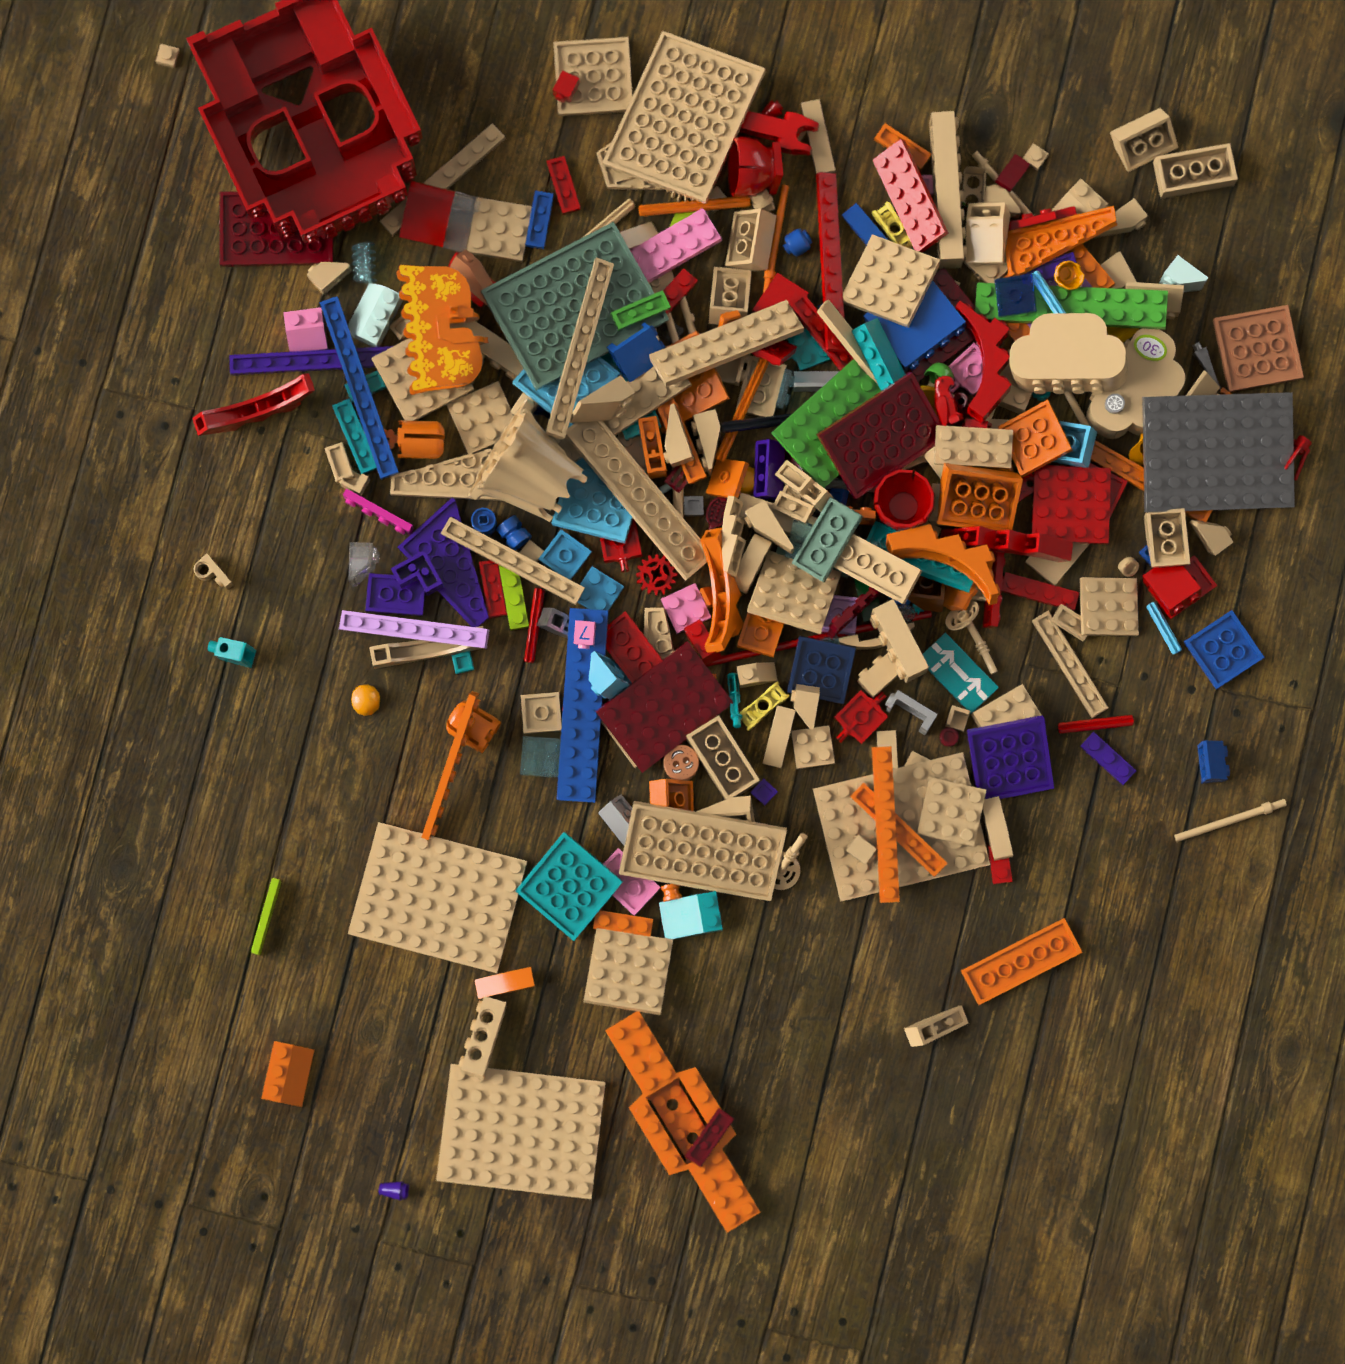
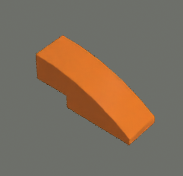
(505, 983)

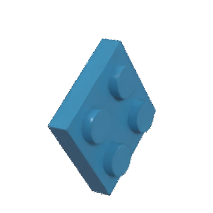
(565, 555)
(599, 590)

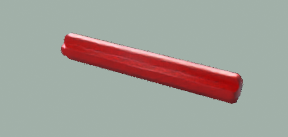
(533, 630)
(1094, 724)

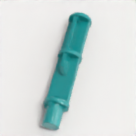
(735, 697)

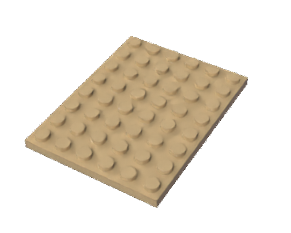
(684, 117)
(845, 819)
(437, 898)
(521, 1132)

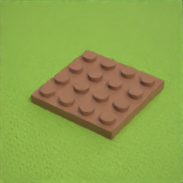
(1258, 348)

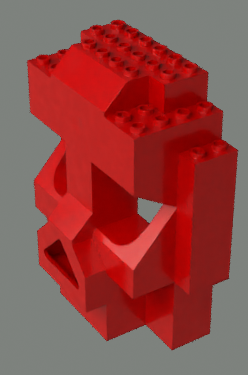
(337, 179)

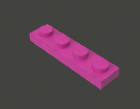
(384, 516)

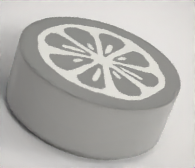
(1114, 403)

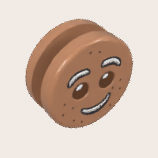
(681, 763)

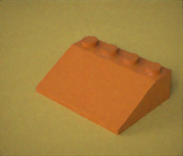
(978, 497)

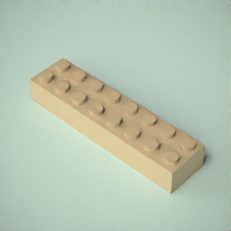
(946, 187)

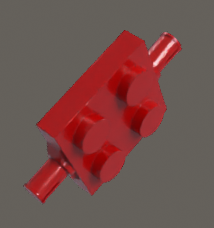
(621, 552)
(861, 716)

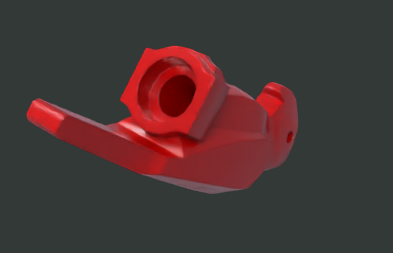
(945, 402)

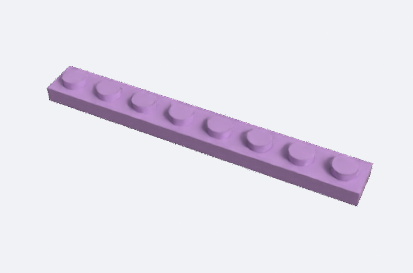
(414, 629)

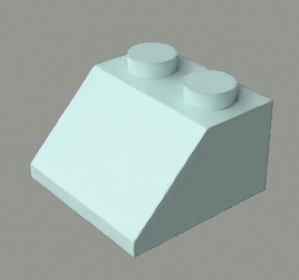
(1183, 273)

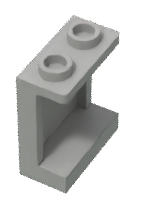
(912, 707)

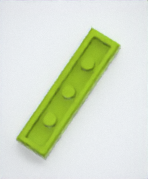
(266, 916)

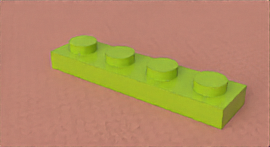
(514, 599)

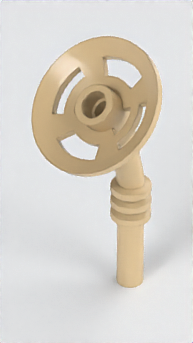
(966, 621)
(790, 856)

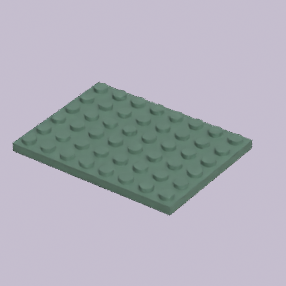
(543, 302)

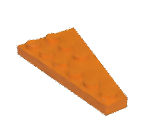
(1042, 242)

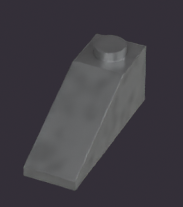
(554, 621)

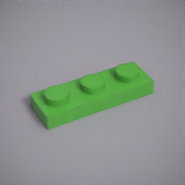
(640, 310)

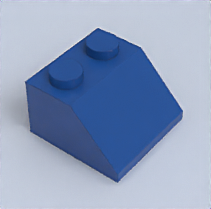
(1212, 761)

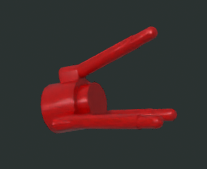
(1301, 446)

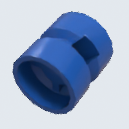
(484, 521)
(513, 532)

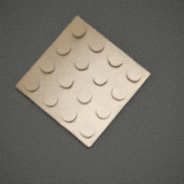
(602, 73)
(890, 281)
(393, 366)
(792, 594)
(628, 971)

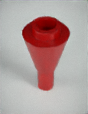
(772, 109)

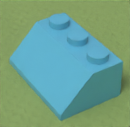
(606, 676)

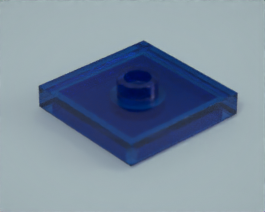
(1015, 295)

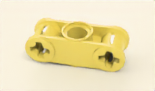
(886, 218)
(773, 696)

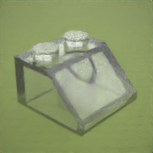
(361, 561)

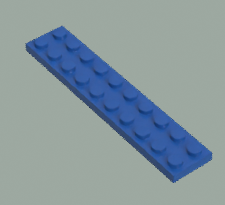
(579, 720)

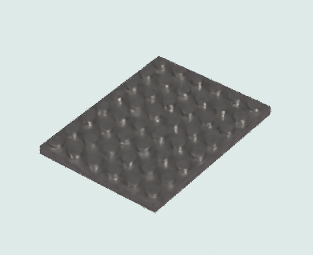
(1218, 452)

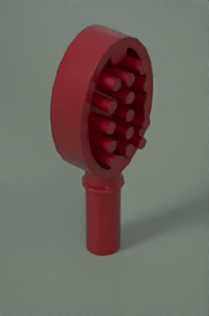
(715, 513)

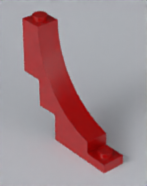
(1014, 542)

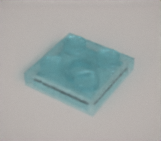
(540, 757)

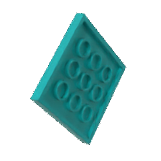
(569, 886)

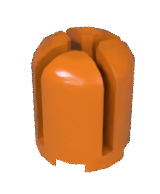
(421, 439)
(482, 730)

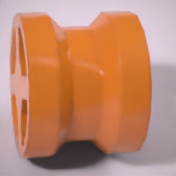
(671, 892)

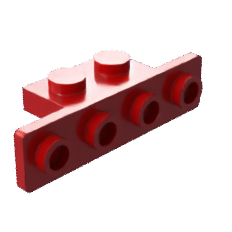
(1044, 216)

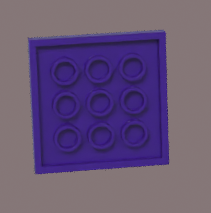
(1011, 758)

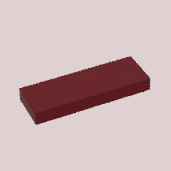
(709, 1137)

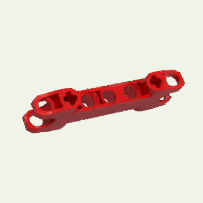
(781, 130)

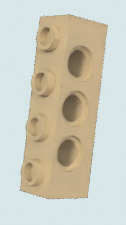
(478, 1067)

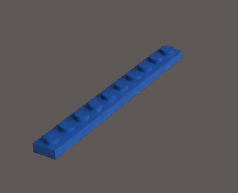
(359, 387)

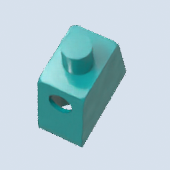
(233, 651)

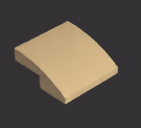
(793, 505)

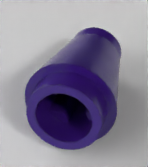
(394, 1190)

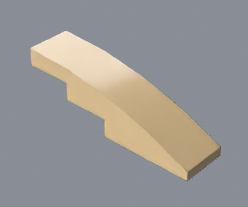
(732, 542)

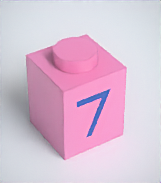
(584, 634)

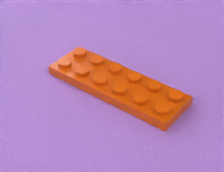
(1021, 961)

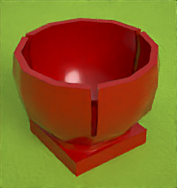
(754, 167)
(904, 500)

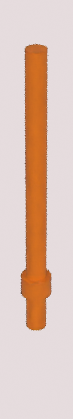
(769, 274)

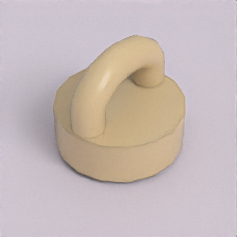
(1128, 566)

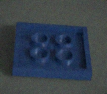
(822, 666)

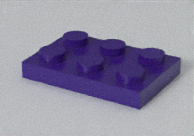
(387, 597)

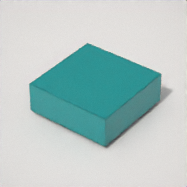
(462, 662)

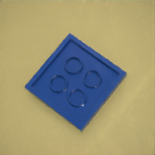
(1224, 649)

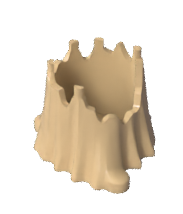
(526, 467)

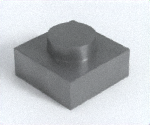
(693, 506)

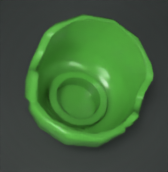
(938, 370)

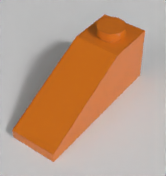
(652, 447)

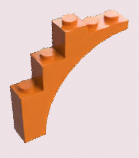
(950, 550)
(726, 594)

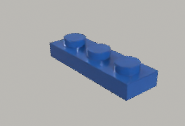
(539, 220)

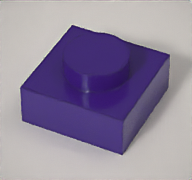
(764, 792)

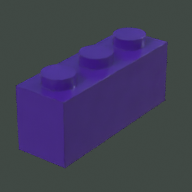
(768, 460)

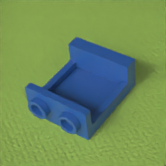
(633, 353)

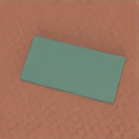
(827, 539)

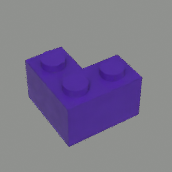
(418, 568)

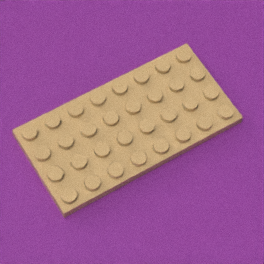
(702, 851)

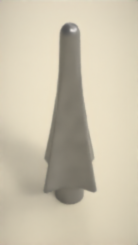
(1203, 358)

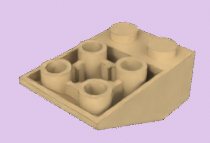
(986, 232)
(707, 430)

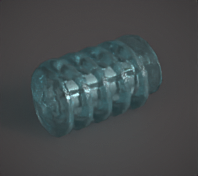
(362, 263)

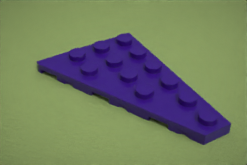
(451, 563)

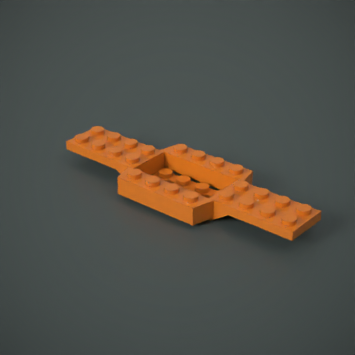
(661, 1083)

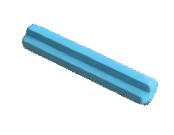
(1047, 293)
(1164, 627)

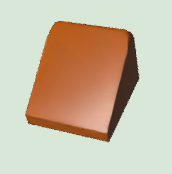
(706, 593)

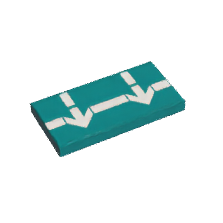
(958, 673)

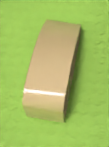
(752, 562)

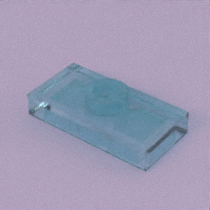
(797, 536)

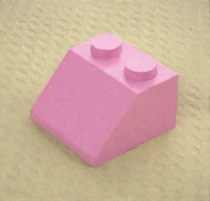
(305, 330)

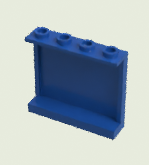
(930, 329)

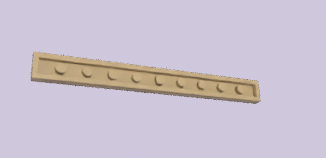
(579, 348)

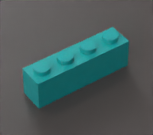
(878, 353)

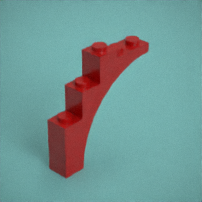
(994, 361)
(256, 409)

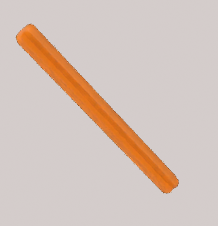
(693, 206)
(742, 408)

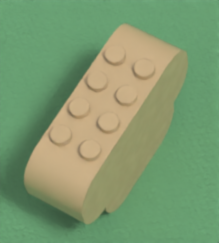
(1068, 356)
(1144, 379)

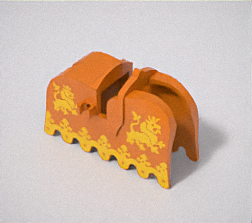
(442, 355)

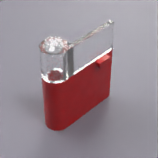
(438, 216)

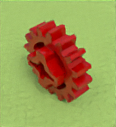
(667, 580)

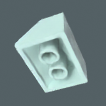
(374, 314)

